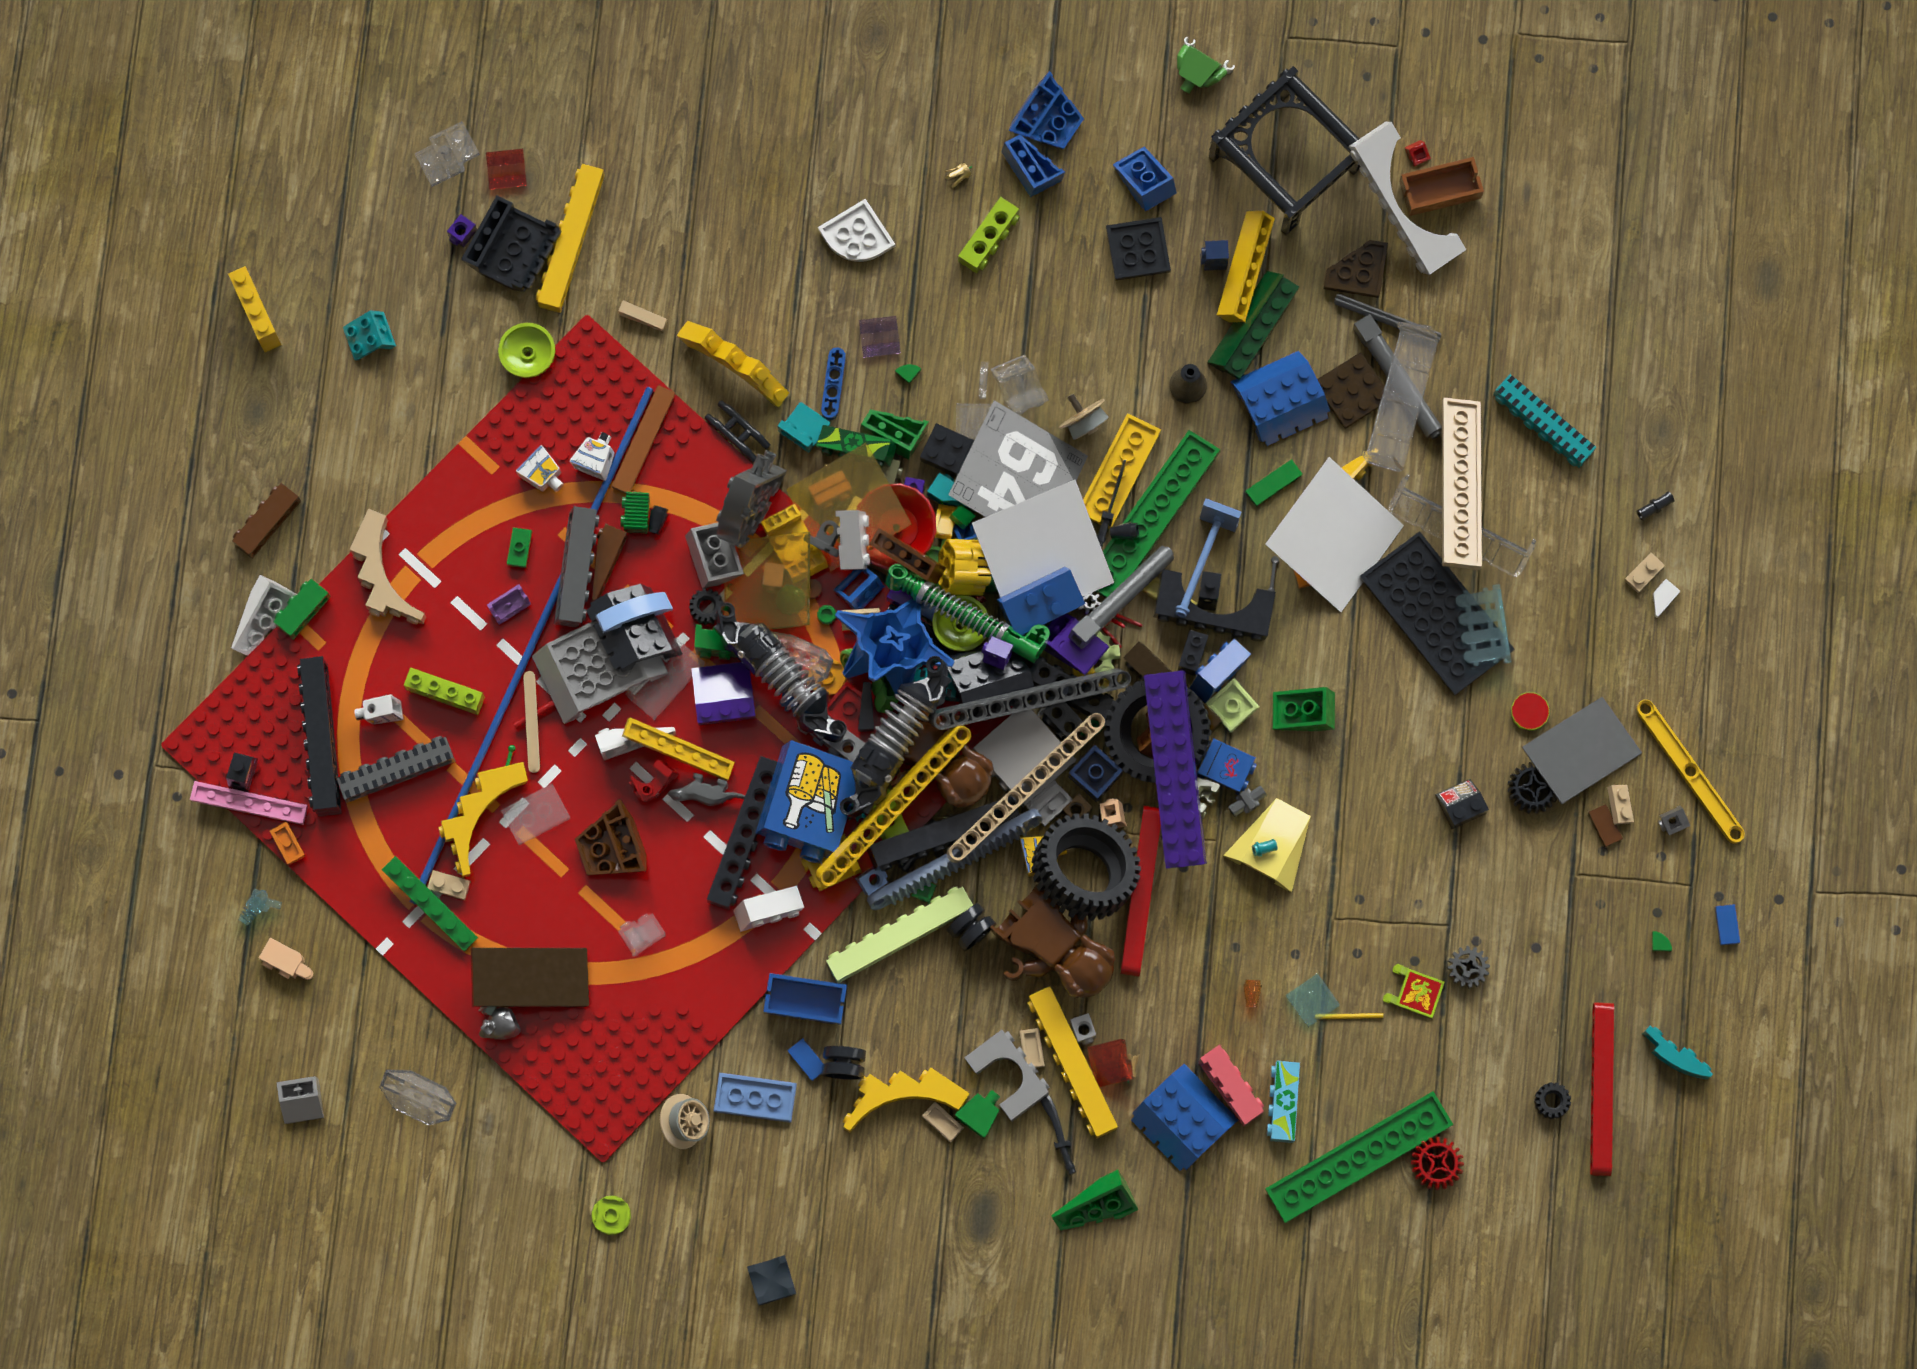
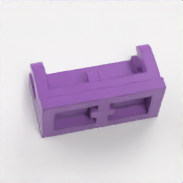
(509, 604)

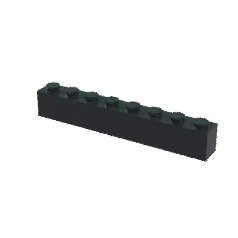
(930, 837)

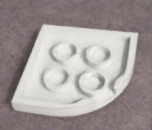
(857, 234)

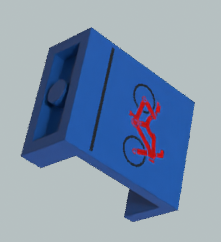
(1227, 766)

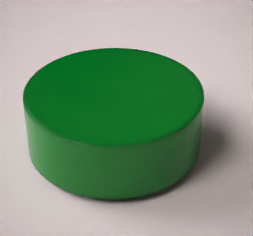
(826, 615)

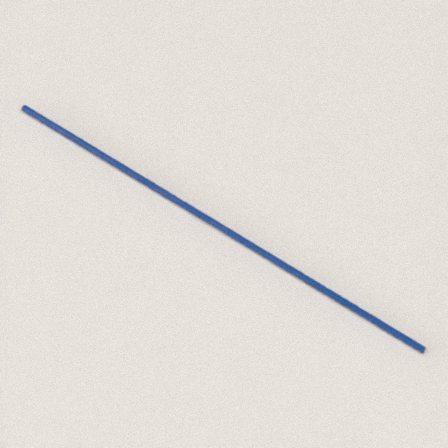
(532, 643)

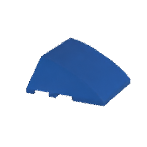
(1047, 115)

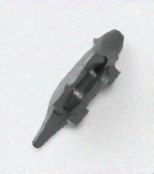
(704, 792)

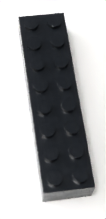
(320, 736)

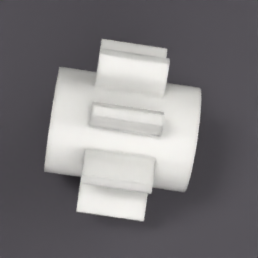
(1092, 606)

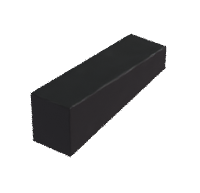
(866, 711)

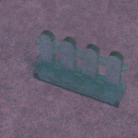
(1486, 616)

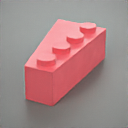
(1231, 1085)

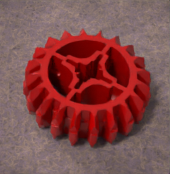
(1430, 1157)

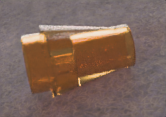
(1252, 992)

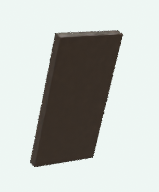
(529, 977)

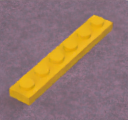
(678, 749)

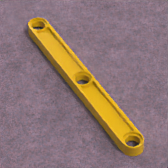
(1698, 783)

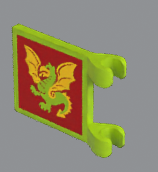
(1418, 992)

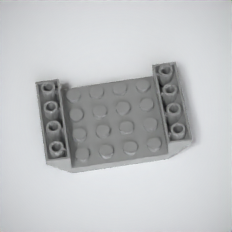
(582, 675)

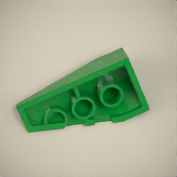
(1101, 1200)

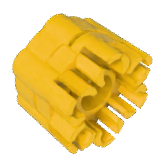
(962, 568)

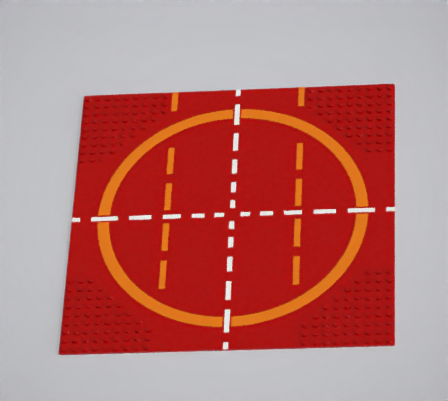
(448, 557)

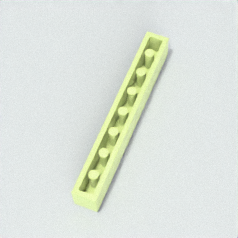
(899, 935)

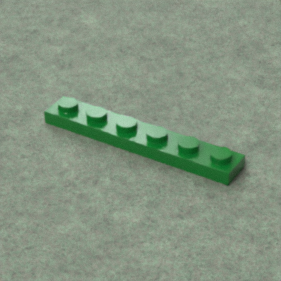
(429, 903)

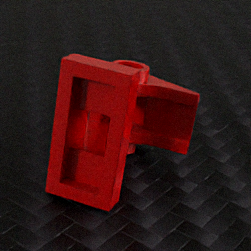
(663, 777)

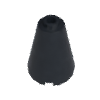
(1188, 384)

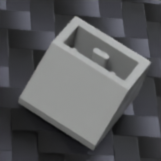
(300, 1099)

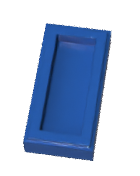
(1727, 924)
(806, 1059)

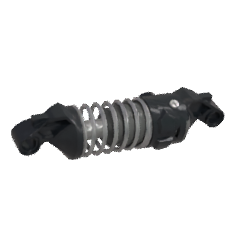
(768, 658)
(883, 752)

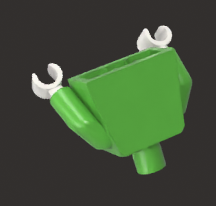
(1199, 68)

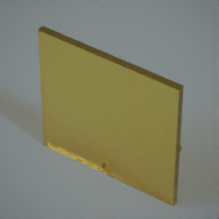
(849, 484)
(773, 582)

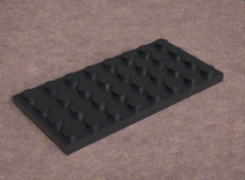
(1423, 604)

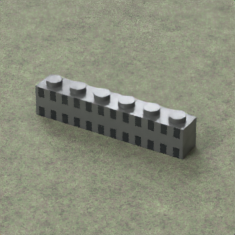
(395, 769)

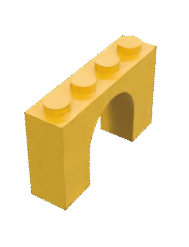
(254, 309)

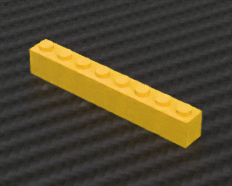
(569, 243)
(1073, 1063)

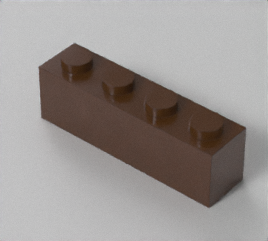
(266, 520)

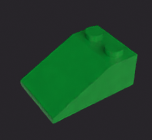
(1304, 710)

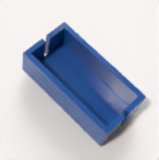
(805, 999)

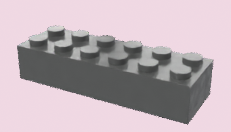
(575, 567)

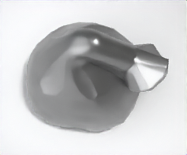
(500, 1025)

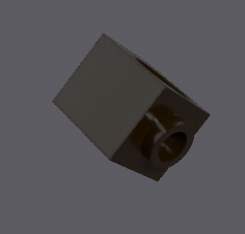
(1078, 802)

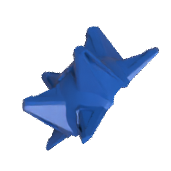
(890, 644)

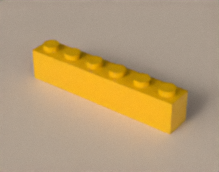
(1245, 266)

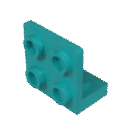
(368, 334)
(803, 427)

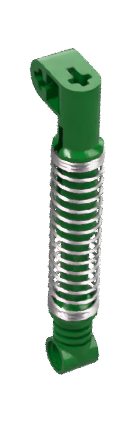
(921, 591)

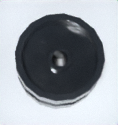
(971, 927)
(843, 1062)

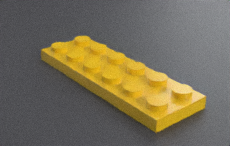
(1131, 444)

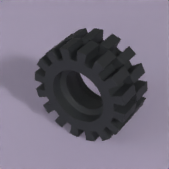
(695, 603)
(1562, 1094)

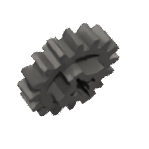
(1461, 965)

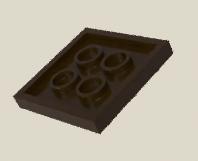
(1352, 390)

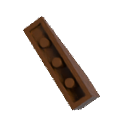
(608, 551)
(908, 556)

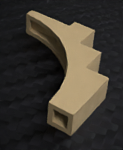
(383, 597)

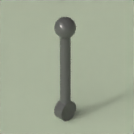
(1274, 560)

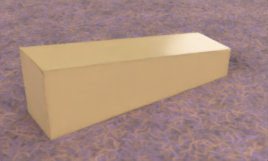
(642, 316)

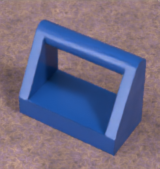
(863, 593)

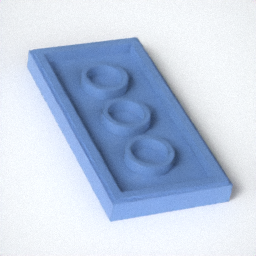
(755, 1097)

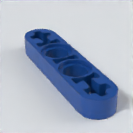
(833, 383)

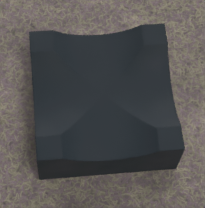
(771, 1280)

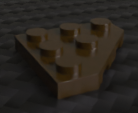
(1359, 271)

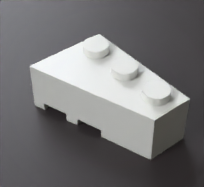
(853, 539)
(768, 908)

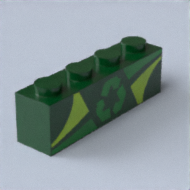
(842, 441)

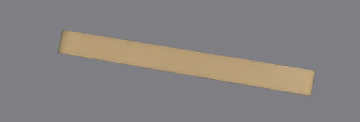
(1030, 779)

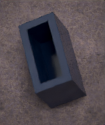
(1215, 255)

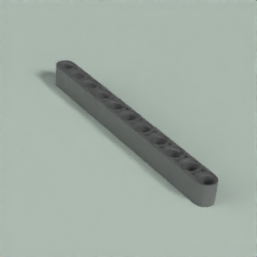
(1020, 697)

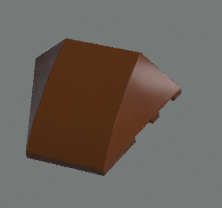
(612, 844)

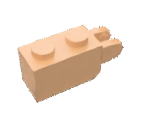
(285, 960)

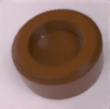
(815, 589)

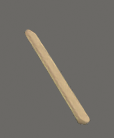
(531, 722)

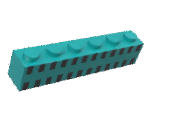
(1544, 421)

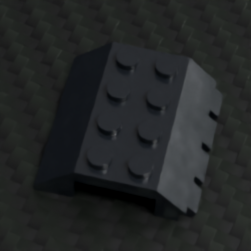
(510, 245)
(635, 639)
(980, 680)

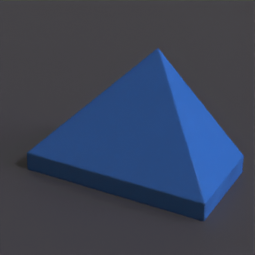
(966, 534)

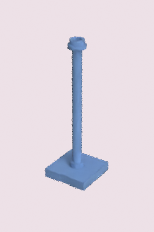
(1219, 516)

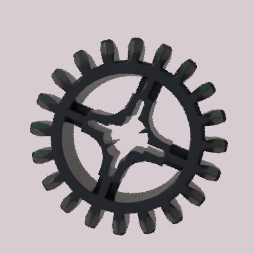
(1524, 789)

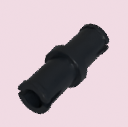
(1655, 506)

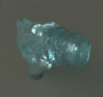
(256, 904)

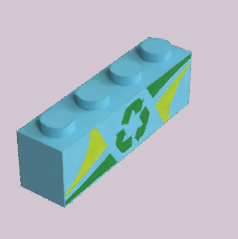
(1284, 1101)

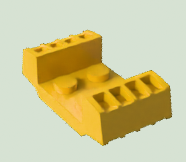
(790, 522)

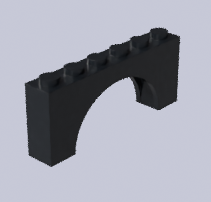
(1250, 621)

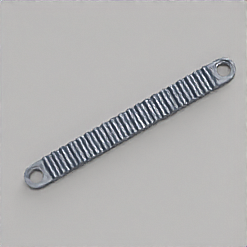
(942, 865)

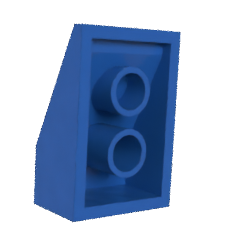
(1145, 178)

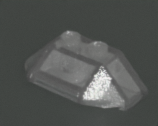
(811, 657)
(417, 1096)

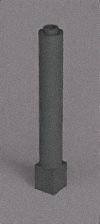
(1372, 338)
(1090, 625)

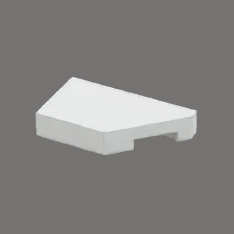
(1664, 596)

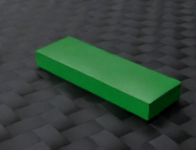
(1273, 483)

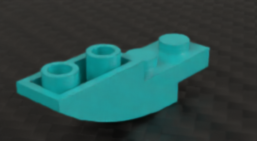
(1682, 1061)

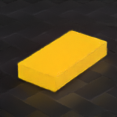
(943, 523)

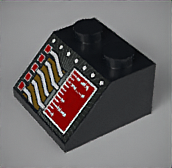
(1462, 803)

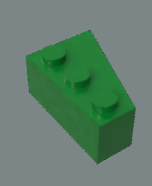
(902, 431)
(709, 644)

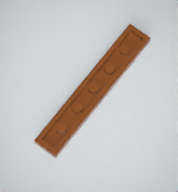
(643, 439)

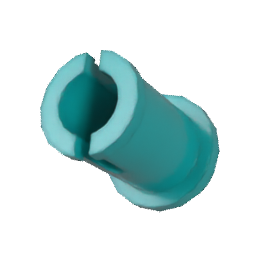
(1264, 847)

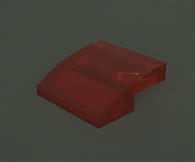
(506, 169)
(1110, 1063)

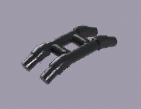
(749, 430)

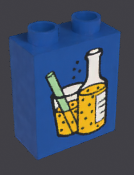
(805, 802)

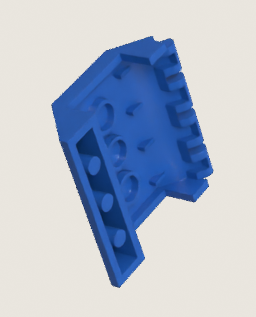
(1282, 397)
(1183, 1117)

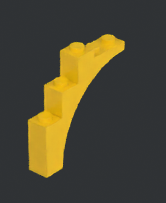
(733, 358)
(492, 785)
(877, 1094)

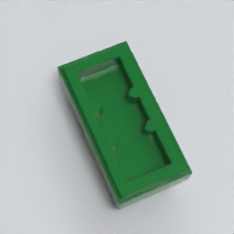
(519, 547)

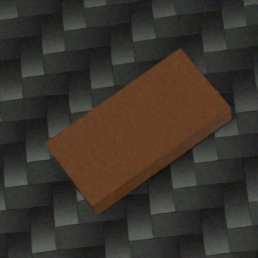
(1605, 826)

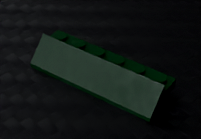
(1247, 338)

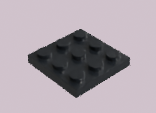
(1138, 248)

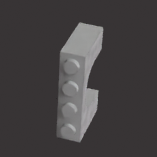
(1001, 1047)

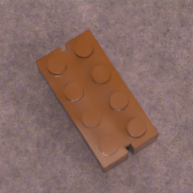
(1441, 186)

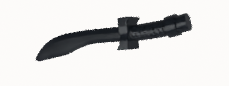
(1107, 517)
(1050, 1109)

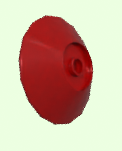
(919, 534)

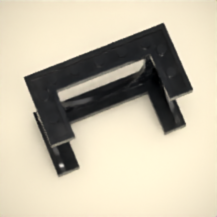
(1227, 147)

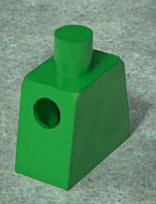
(979, 1113)

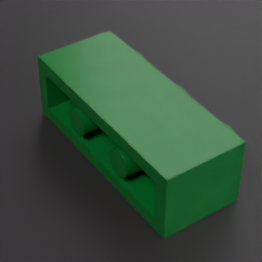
(301, 608)

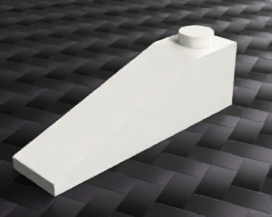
(257, 620)
(613, 744)

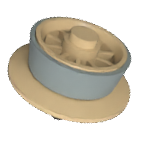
(1085, 419)
(683, 1121)

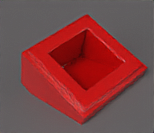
(1417, 152)

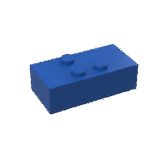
(1041, 601)

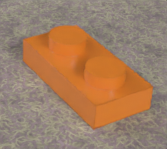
(287, 843)

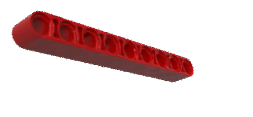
(1142, 894)
(1602, 1089)

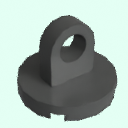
(824, 541)

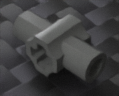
(1247, 801)

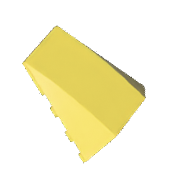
(1289, 830)

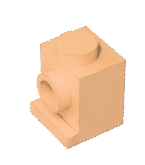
(1110, 807)

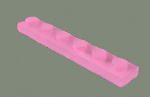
(248, 803)

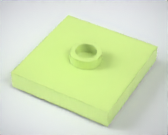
(1233, 705)

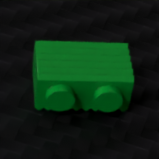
(636, 512)

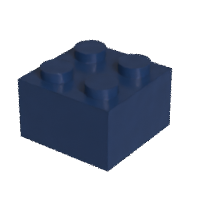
(1095, 773)

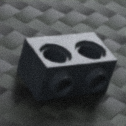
(1192, 652)
(1066, 714)

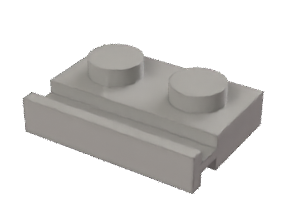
(1050, 802)

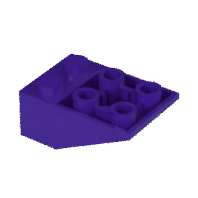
(1067, 651)

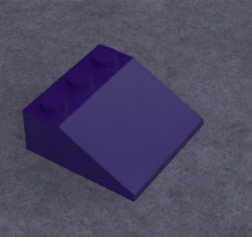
(723, 693)

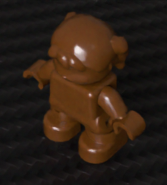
(963, 778)
(1056, 947)

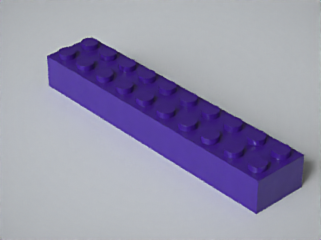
(1175, 769)

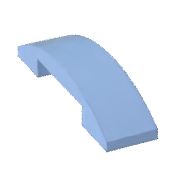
(633, 609)

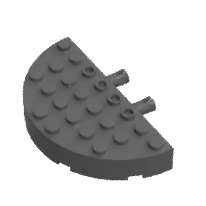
(749, 500)

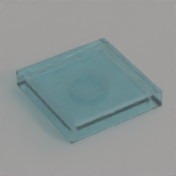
(1312, 1000)

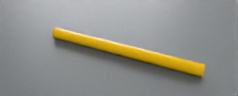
(1353, 1016)

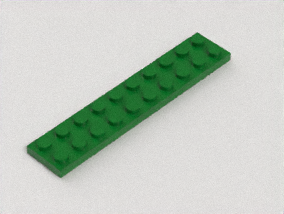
(1159, 506)
(1358, 1157)

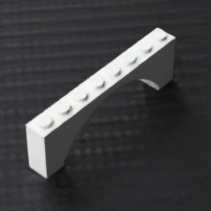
(1374, 156)

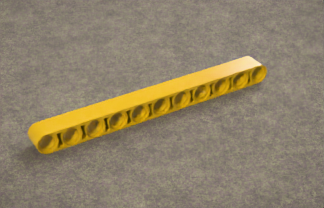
(883, 807)

